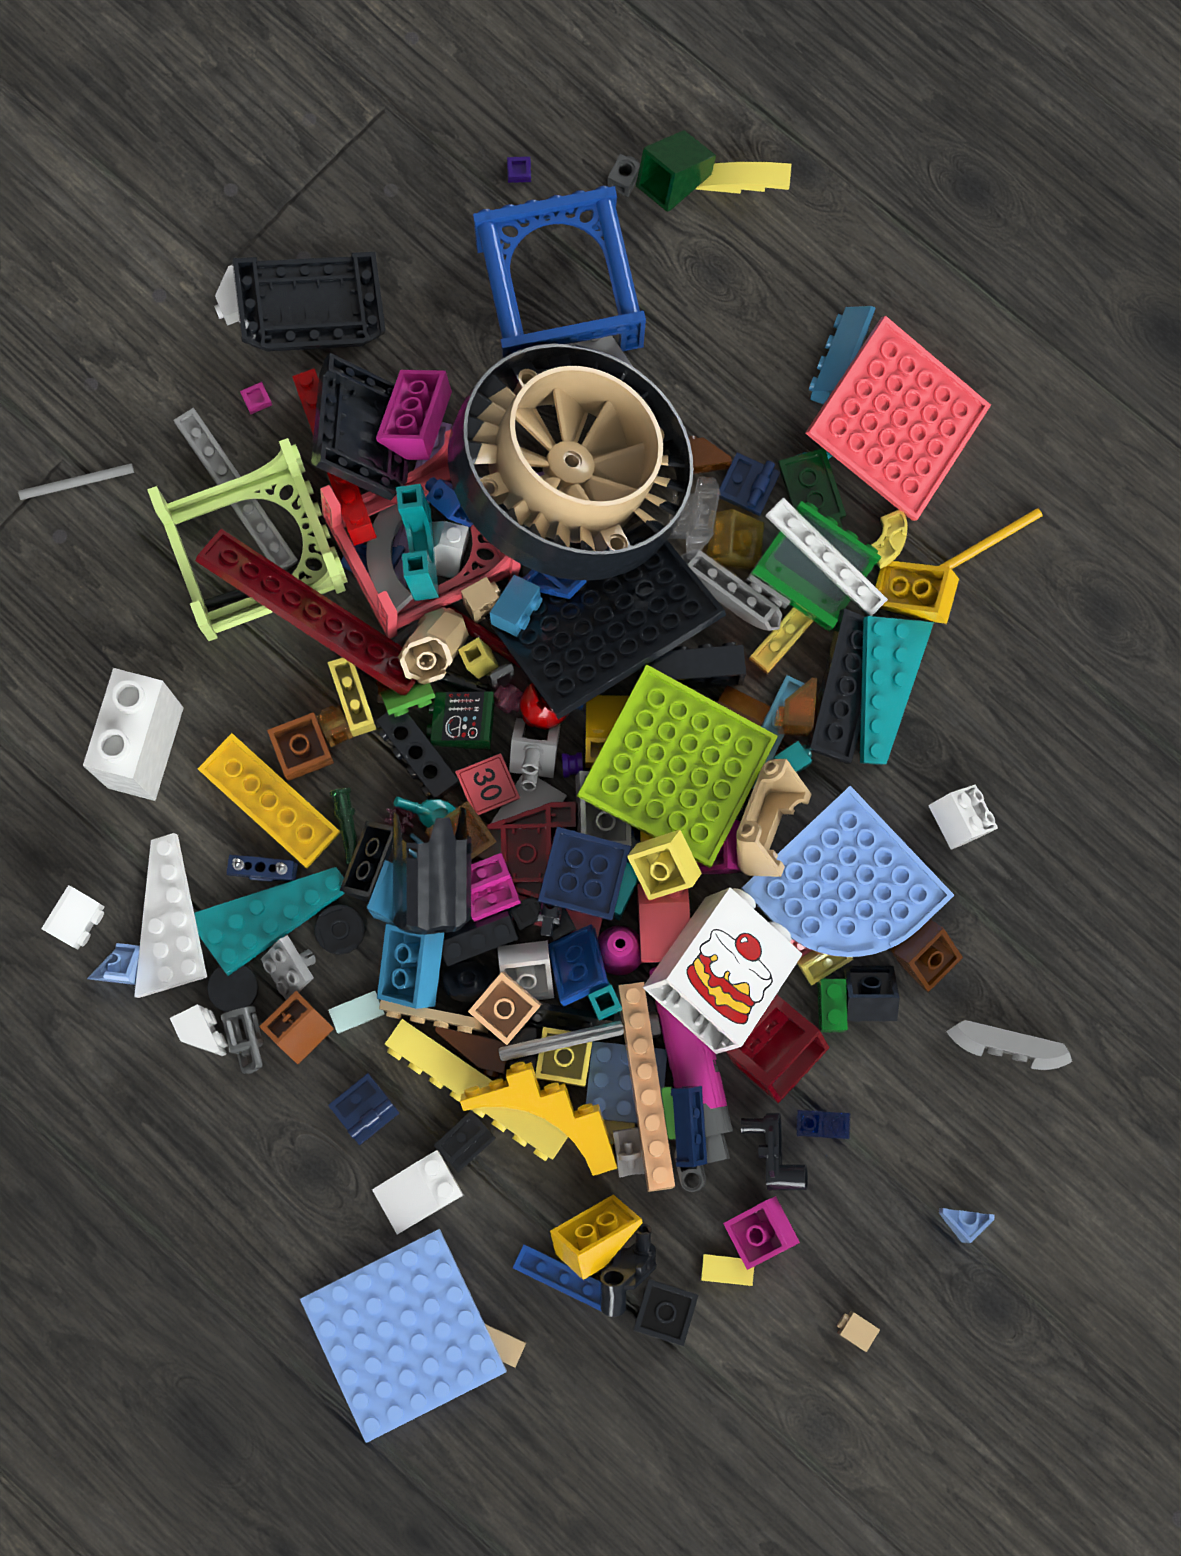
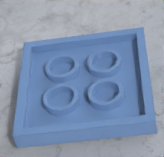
(611, 1081)

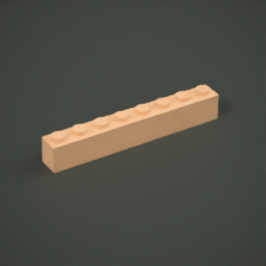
(646, 1087)

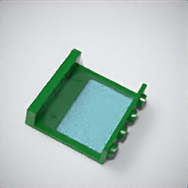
(801, 581)

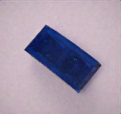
(823, 1124)

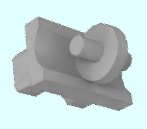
(628, 1152)

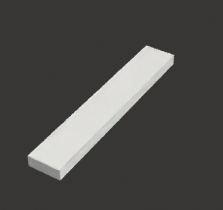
(826, 557)

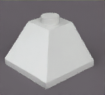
(450, 547)

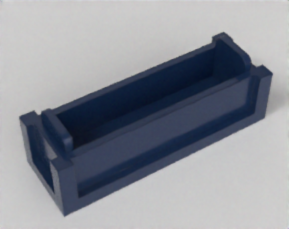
(689, 1126)

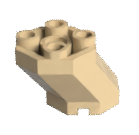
(433, 645)

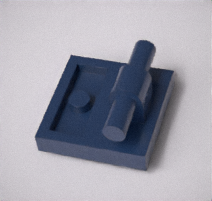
(749, 483)
(364, 1109)

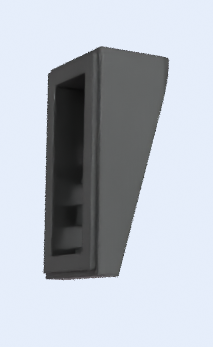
(501, 676)

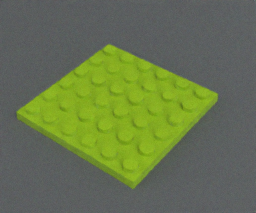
(677, 764)

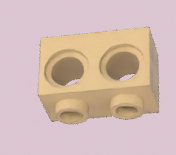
(480, 598)

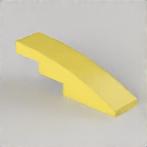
(752, 176)

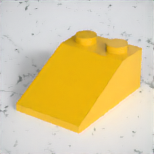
(918, 590)
(594, 1236)

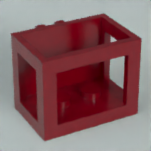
(779, 1049)

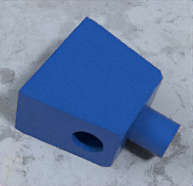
(443, 498)

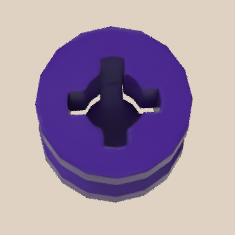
(572, 764)

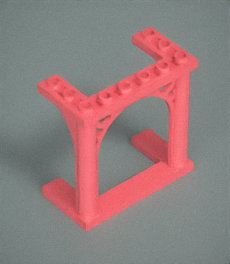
(450, 591)

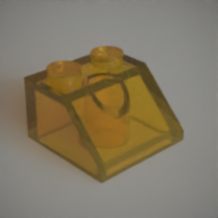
(736, 540)

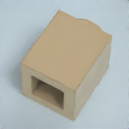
(857, 1330)

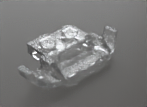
(698, 516)

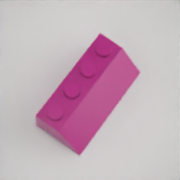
(415, 413)

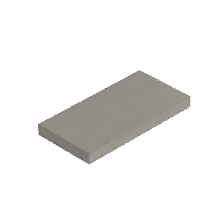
(528, 800)

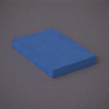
(577, 965)

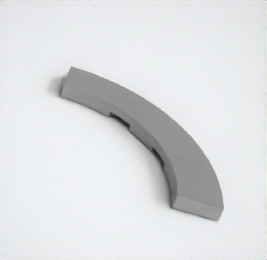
(380, 557)

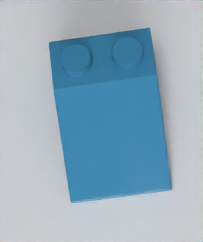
(382, 897)

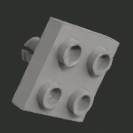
(288, 966)

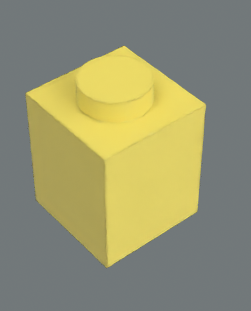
(478, 658)

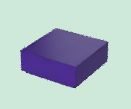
(519, 169)

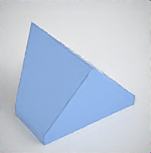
(119, 965)
(966, 1224)

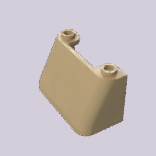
(774, 794)

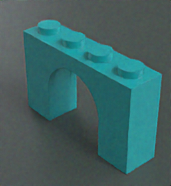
(420, 562)

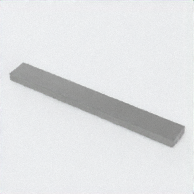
(222, 471)

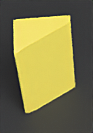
(819, 965)

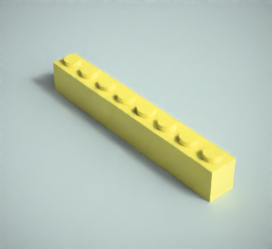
(458, 1076)

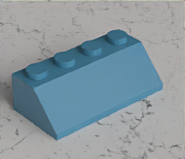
(842, 348)

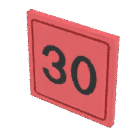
(487, 784)

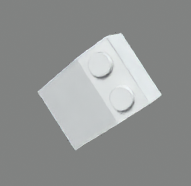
(417, 1192)

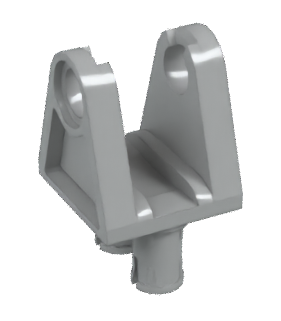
(532, 756)

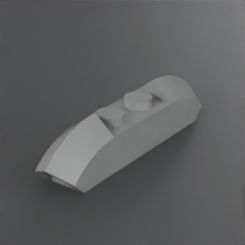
(735, 593)
(1041, 1052)

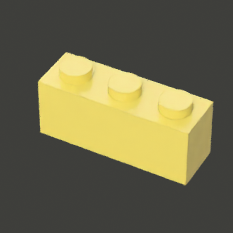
(352, 696)

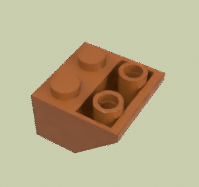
(296, 1027)

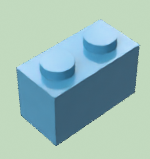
(516, 605)

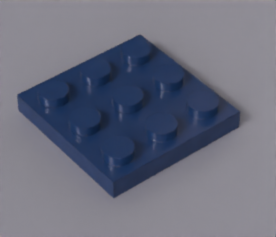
(584, 873)

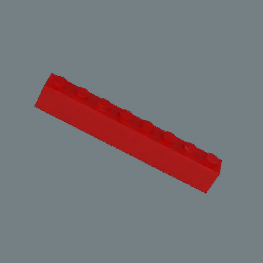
(347, 493)

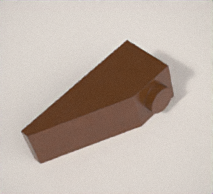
(477, 1049)

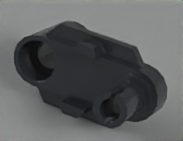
(778, 1175)
(627, 1271)

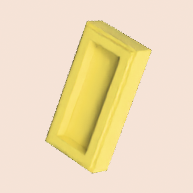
(726, 1270)

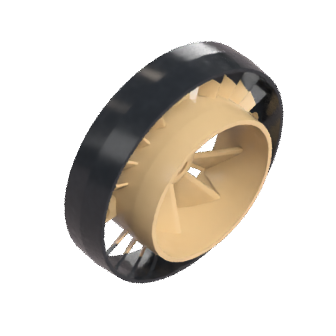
(606, 474)

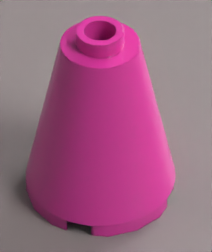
(620, 960)

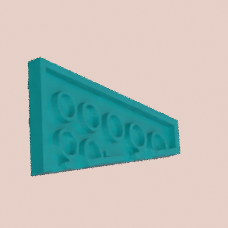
(889, 669)
(252, 923)

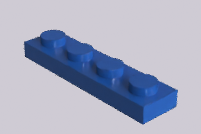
(558, 1276)

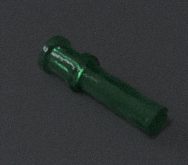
(344, 814)

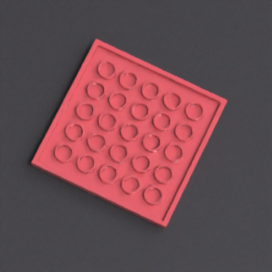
(898, 418)

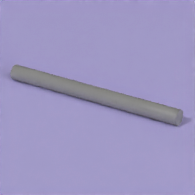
(76, 481)

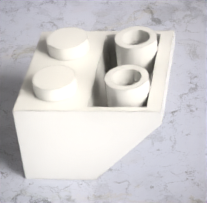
(963, 816)
(197, 1029)

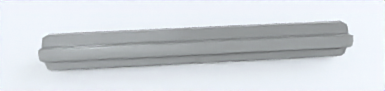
(561, 1041)

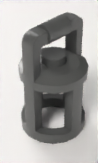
(248, 1046)

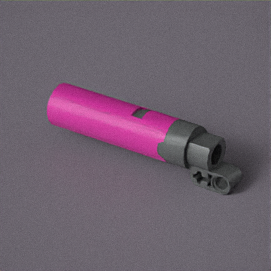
(695, 1065)

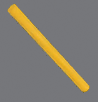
(993, 539)

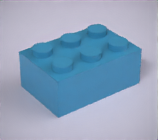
(410, 968)

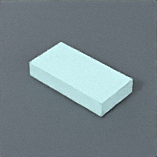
(356, 1012)

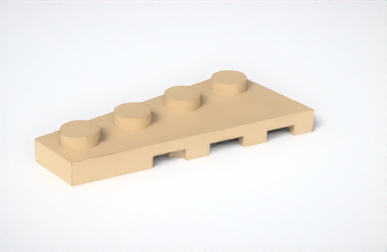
(440, 1018)

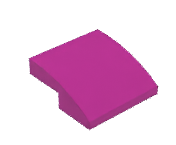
(491, 888)

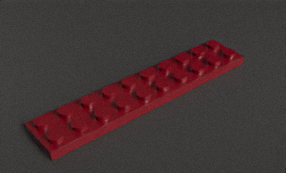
(306, 609)

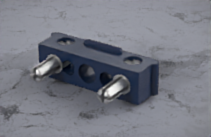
(285, 869)

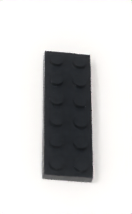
(839, 700)

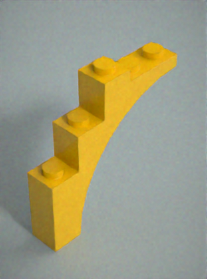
(553, 1104)

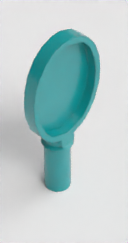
(427, 811)

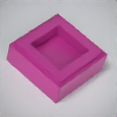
(256, 398)

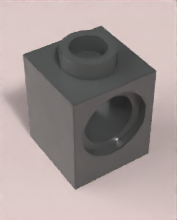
(624, 184)

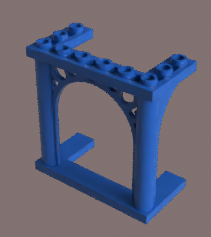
(602, 204)

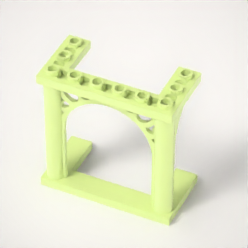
(281, 471)

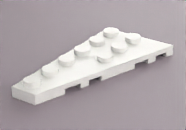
(169, 934)

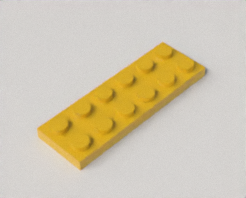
(269, 800)

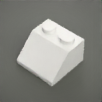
(73, 918)
(529, 967)

